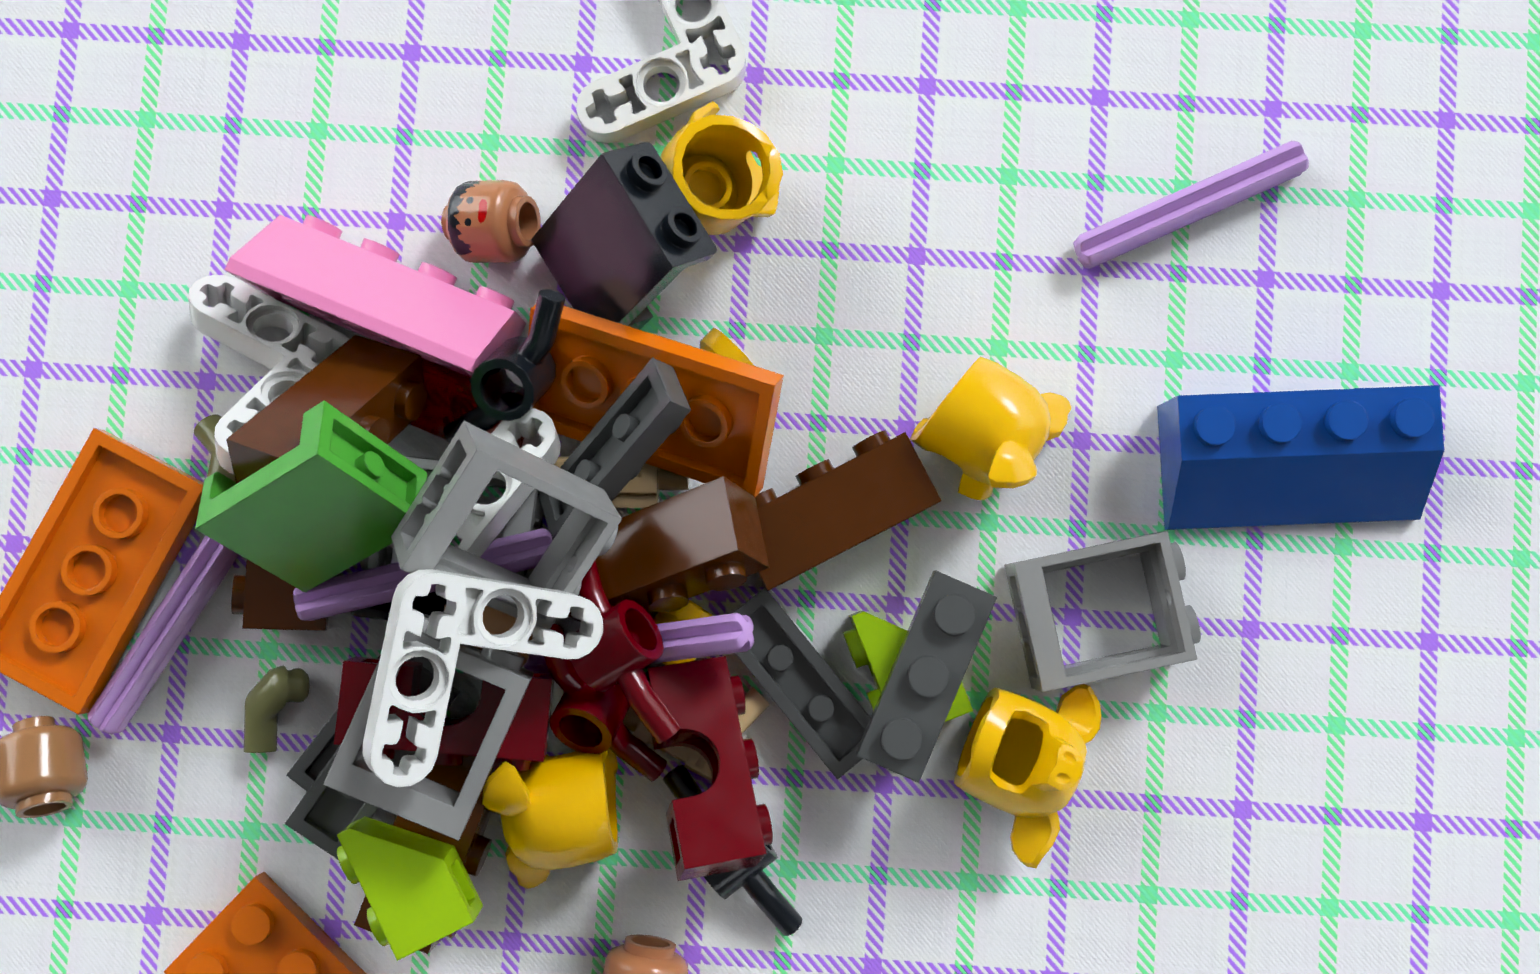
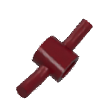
(626, 646)
(594, 720)

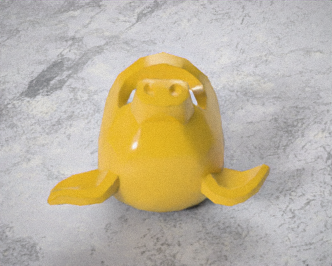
(718, 172)
(992, 428)
(1029, 761)
(555, 813)

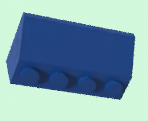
(1299, 456)

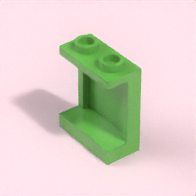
(316, 504)

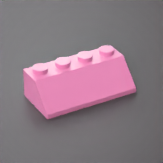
(375, 294)

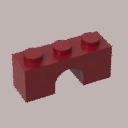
(460, 736)
(723, 825)

